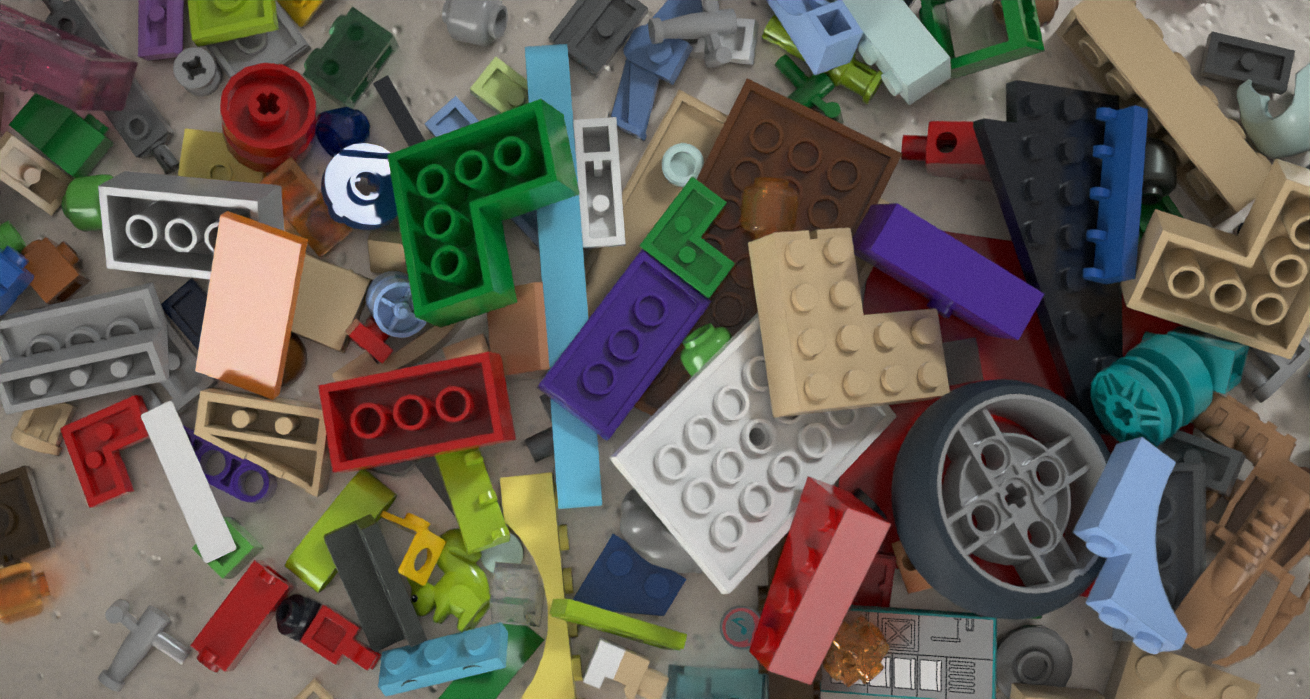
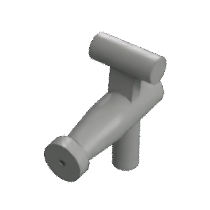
(705, 24)
(142, 636)

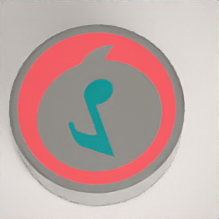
(739, 626)

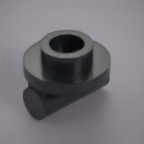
(296, 615)

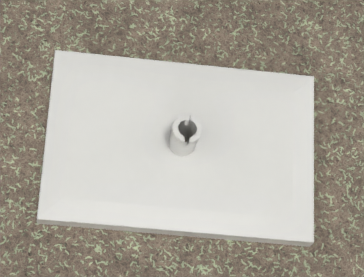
(727, 469)

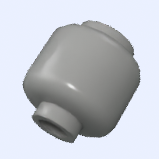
(475, 20)

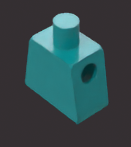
(1221, 356)

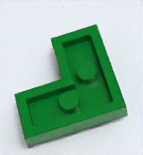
(679, 242)

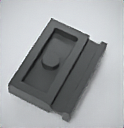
(597, 30)

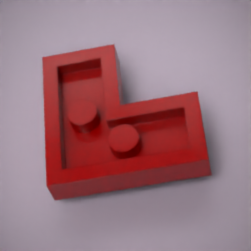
(96, 447)

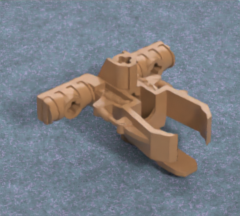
(1260, 532)

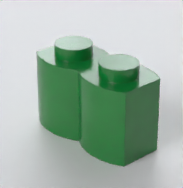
(63, 134)

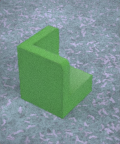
(234, 562)

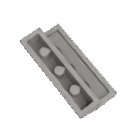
(82, 348)

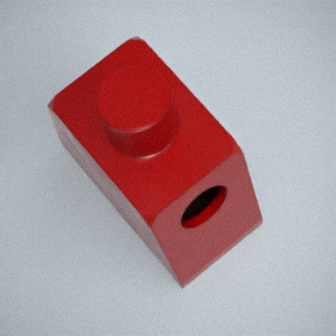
(961, 163)

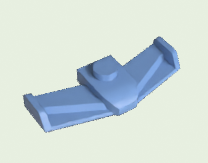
(648, 64)

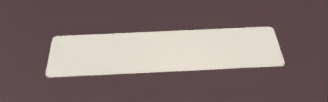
(188, 482)

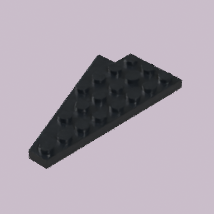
(1043, 183)

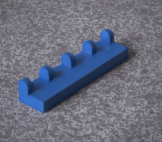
(1118, 194)

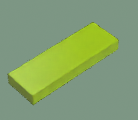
(617, 624)

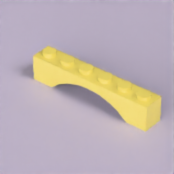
(532, 514)

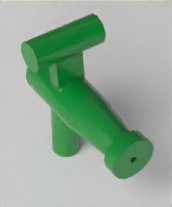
(810, 89)

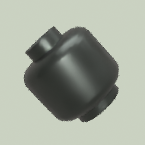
(1159, 171)

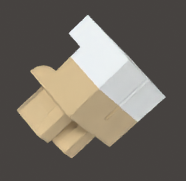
(626, 668)

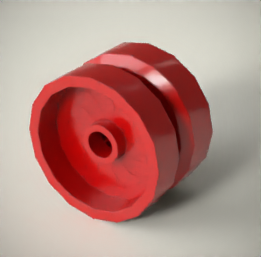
(268, 116)

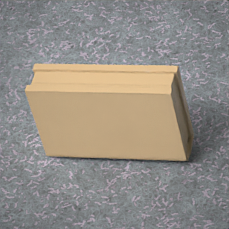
(328, 302)

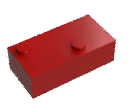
(417, 412)

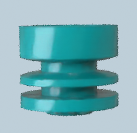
(1152, 390)

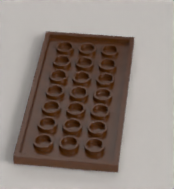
(825, 162)

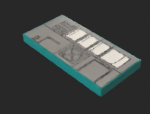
(929, 655)

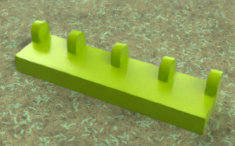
(473, 499)

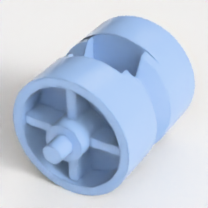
(392, 305)

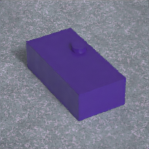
(945, 271)

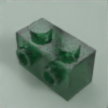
(349, 58)

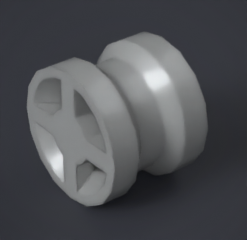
(205, 77)

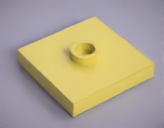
(207, 157)

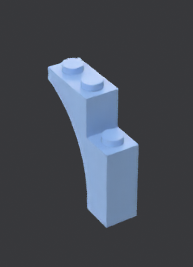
(1122, 528)

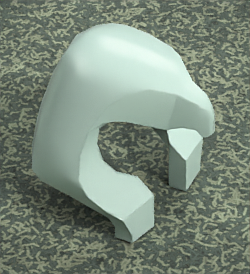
(1286, 133)

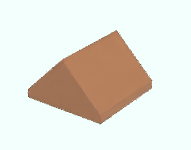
(521, 334)

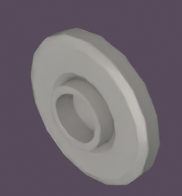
(1032, 657)

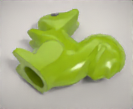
(460, 590)

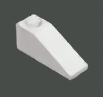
(599, 182)

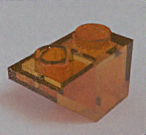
(306, 208)

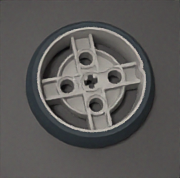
(937, 520)

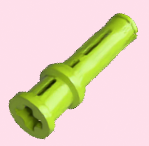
(853, 75)

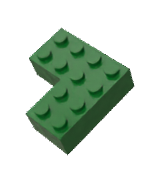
(458, 193)

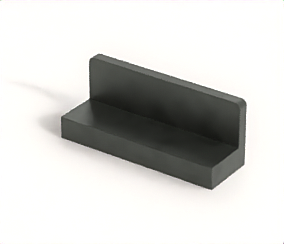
(374, 584)

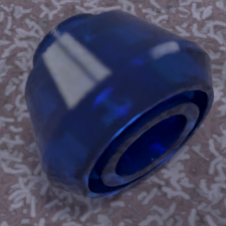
(341, 128)

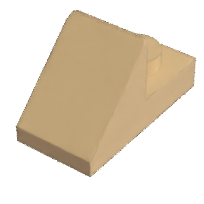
(31, 174)

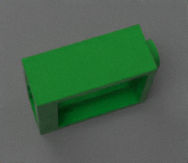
(1022, 32)

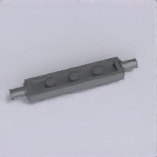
(140, 121)

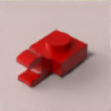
(370, 338)
(335, 637)

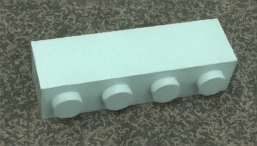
(899, 47)

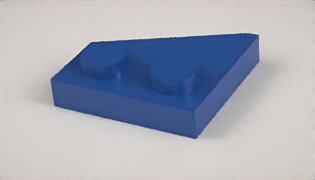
(628, 582)

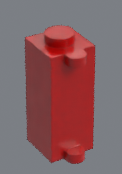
(242, 617)

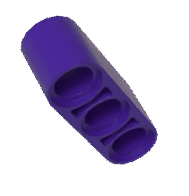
(235, 472)

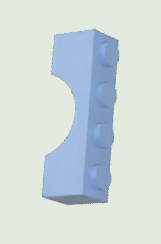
(820, 30)

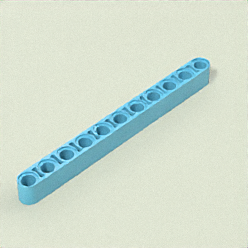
(564, 288)

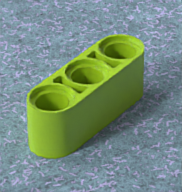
(359, 498)

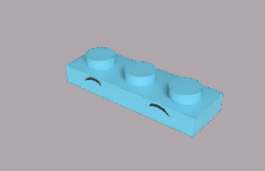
(443, 659)

